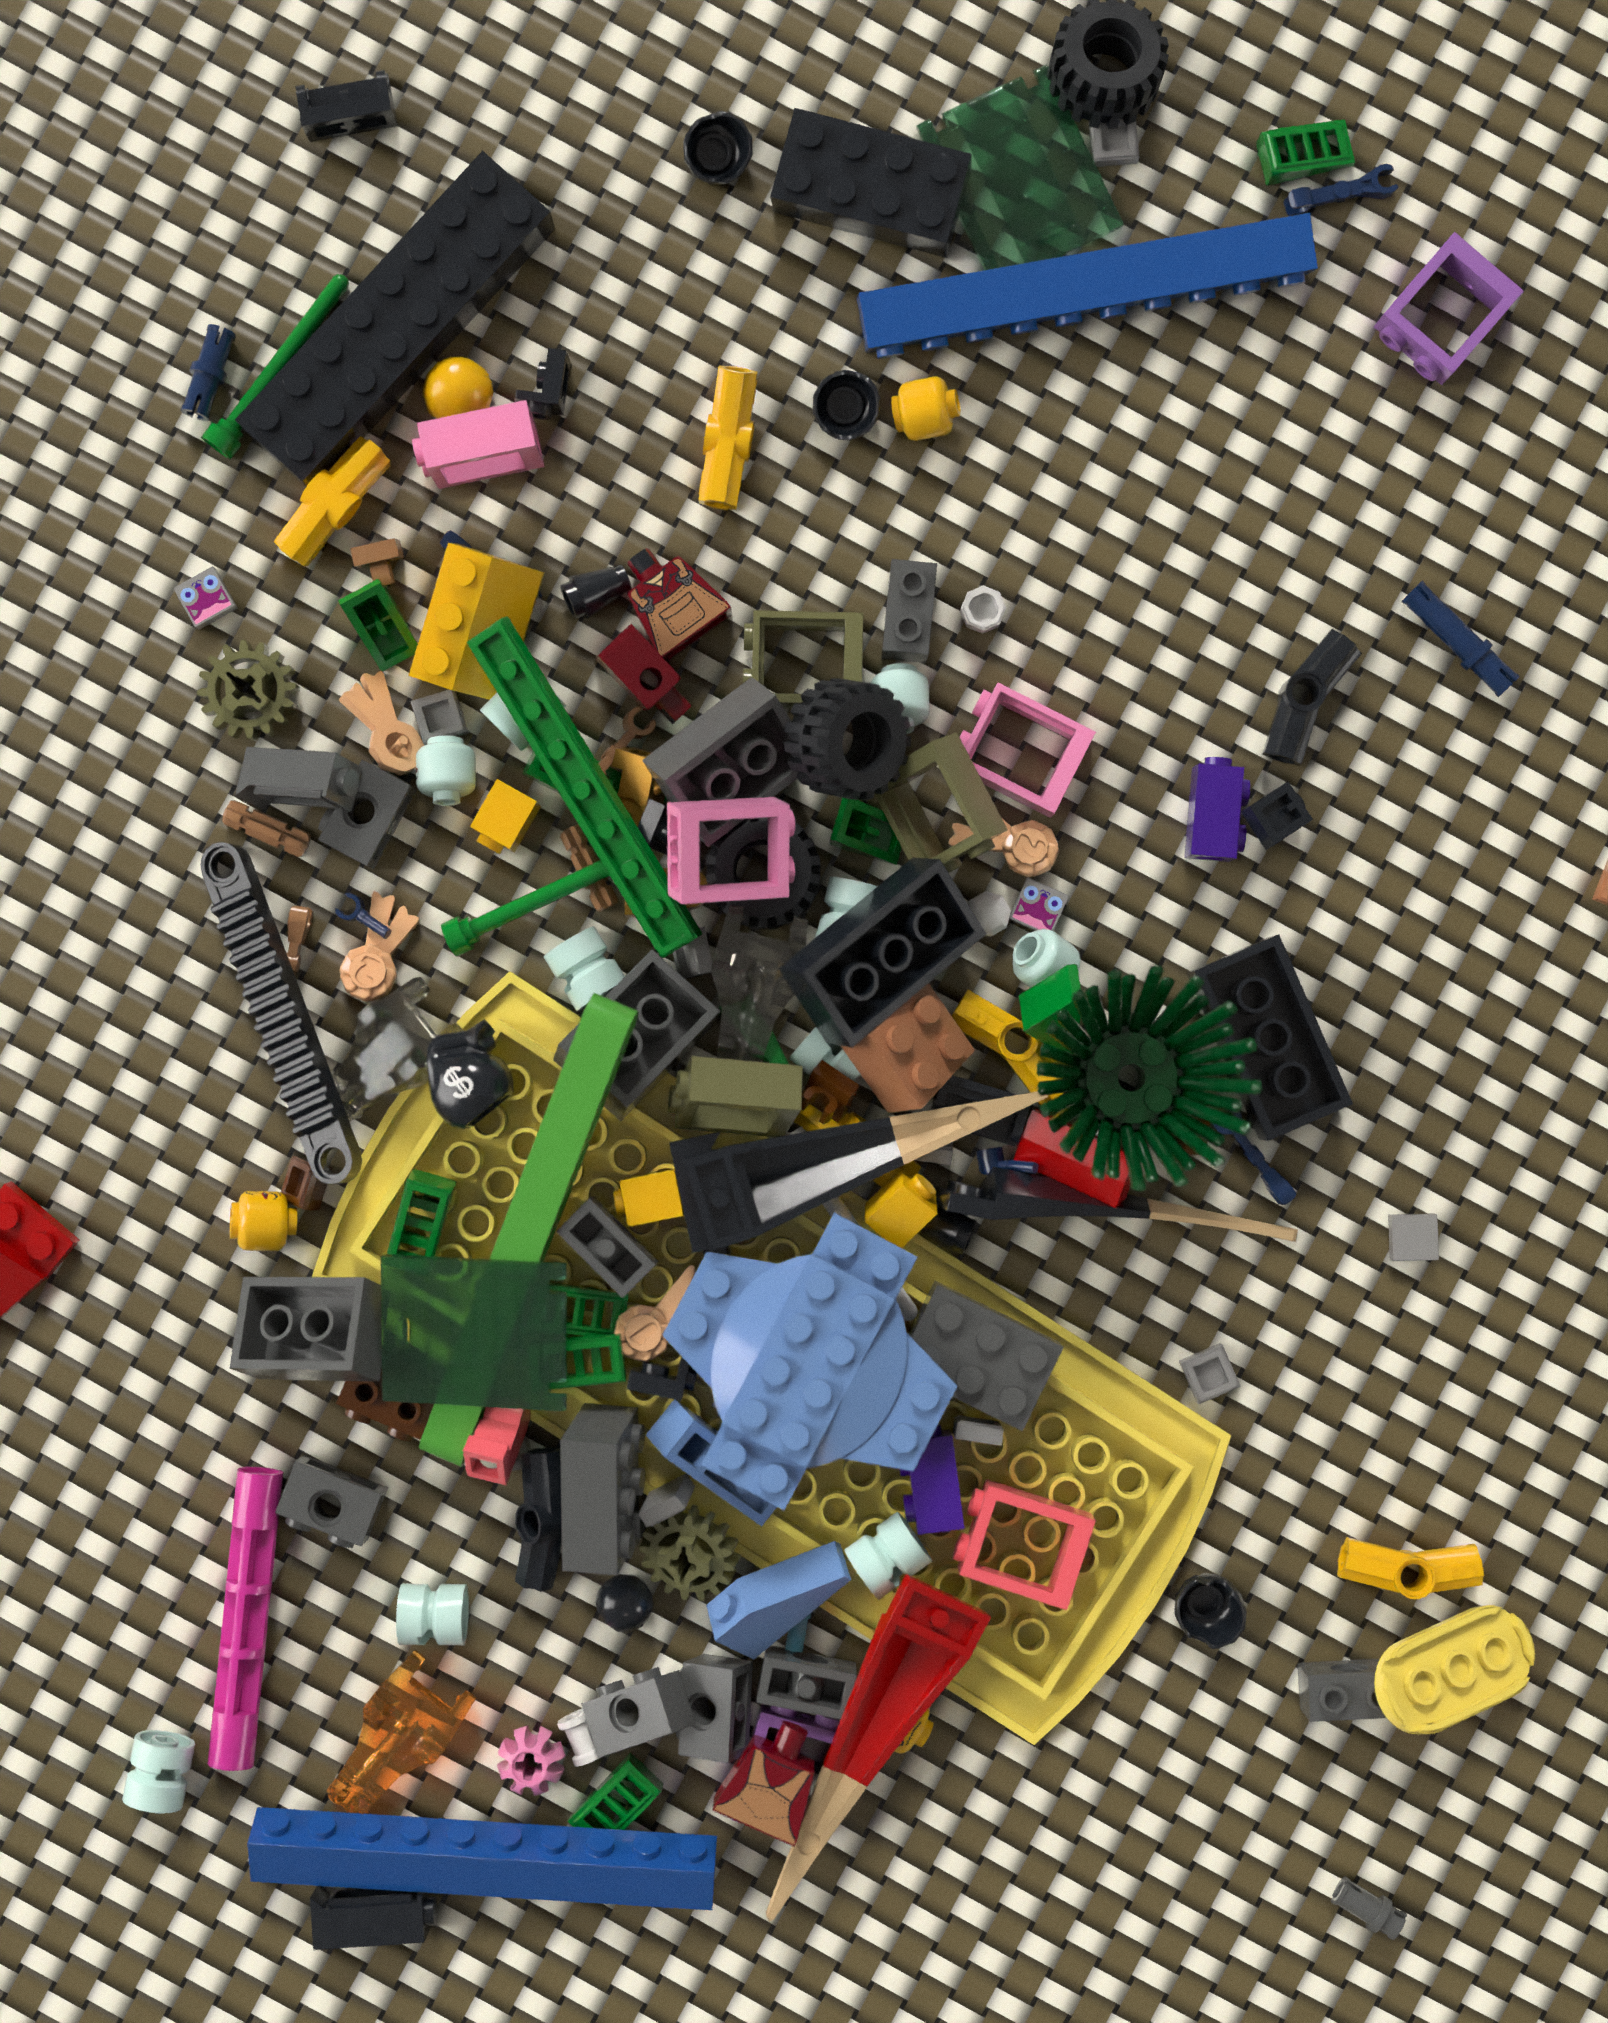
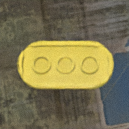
(1454, 1669)

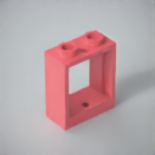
(1069, 1557)

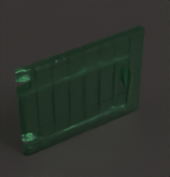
(1030, 175)
(475, 1332)

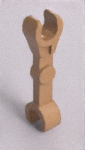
(630, 733)
(298, 927)

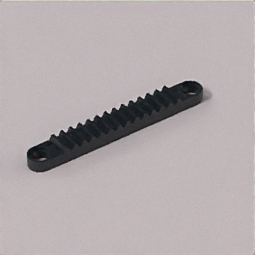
(280, 1013)

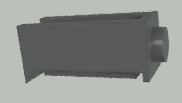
(298, 778)

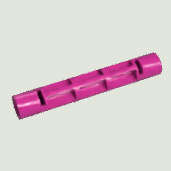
(245, 1619)

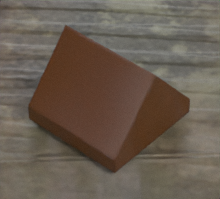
(302, 1186)

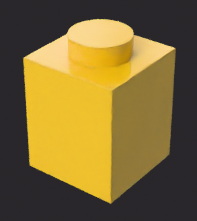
(504, 818)
(649, 1198)
(901, 1207)

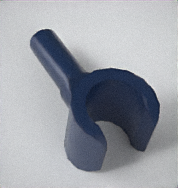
(364, 917)
(995, 1158)

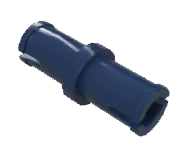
(208, 372)

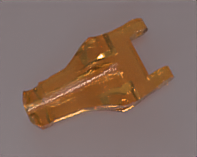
(399, 1732)

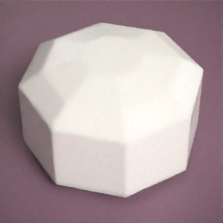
(983, 609)
(991, 912)

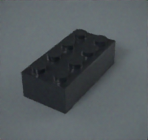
(871, 182)
(882, 951)
(1291, 1052)

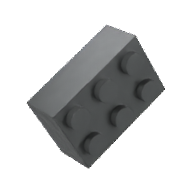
(727, 754)
(667, 1027)
(309, 1329)
(986, 1354)
(601, 1488)

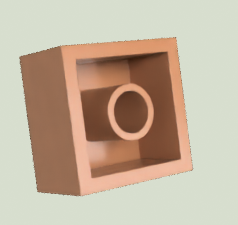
(911, 1053)

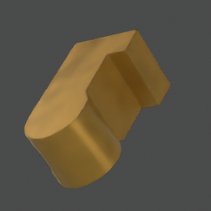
(636, 781)

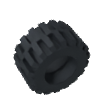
(1115, 31)
(819, 732)
(768, 912)

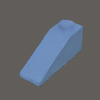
(685, 1441)
(776, 1598)

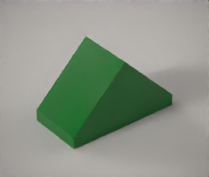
(379, 624)
(865, 832)
(1046, 1000)

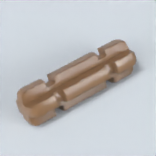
(266, 828)
(582, 855)

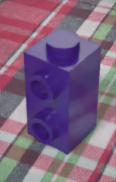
(1215, 811)
(935, 1487)

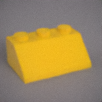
(467, 599)

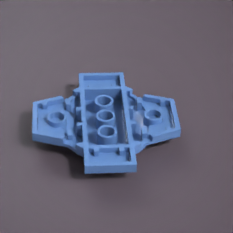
(809, 1361)

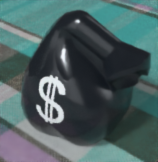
(465, 1076)

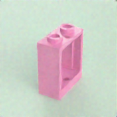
(478, 445)
(1078, 736)
(684, 849)

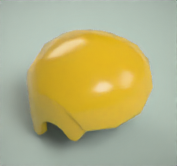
(456, 387)

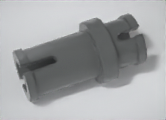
(1375, 1911)

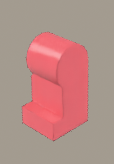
(496, 1441)

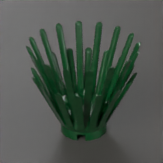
(1169, 1083)

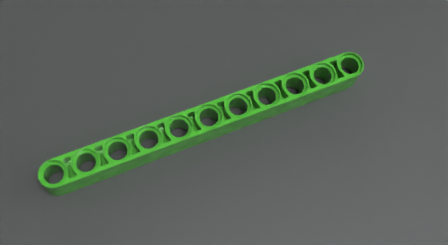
(548, 1176)

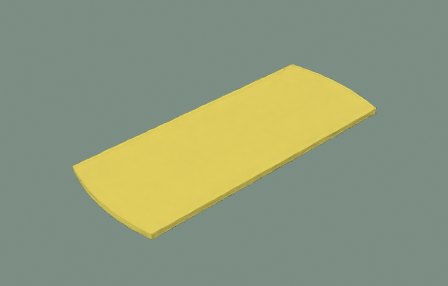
(1090, 1443)

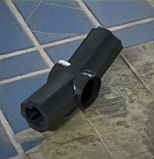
(1320, 673)
(540, 1519)

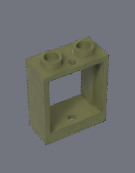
(763, 620)
(969, 791)
(736, 1096)

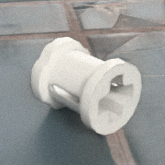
(579, 1737)

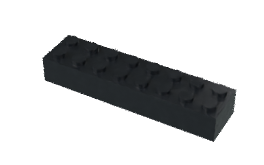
(398, 320)

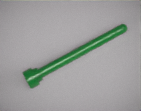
(226, 434)
(464, 933)

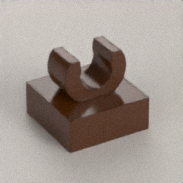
(829, 1092)

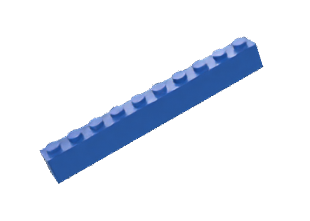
(1087, 284)
(482, 1858)

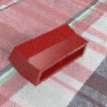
(1042, 1146)

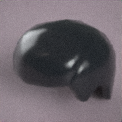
(718, 148)
(846, 405)
(1210, 1610)

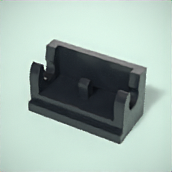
(347, 108)
(963, 1091)

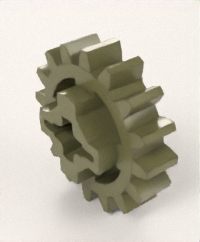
(235, 702)
(690, 1554)

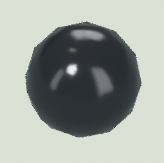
(624, 1602)

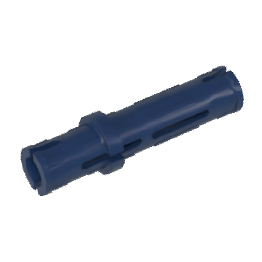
(1460, 639)

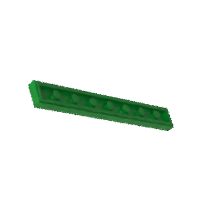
(583, 786)

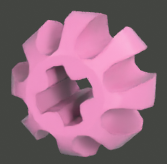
(518, 1767)

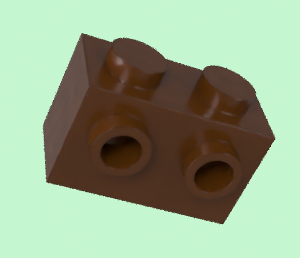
(365, 1403)

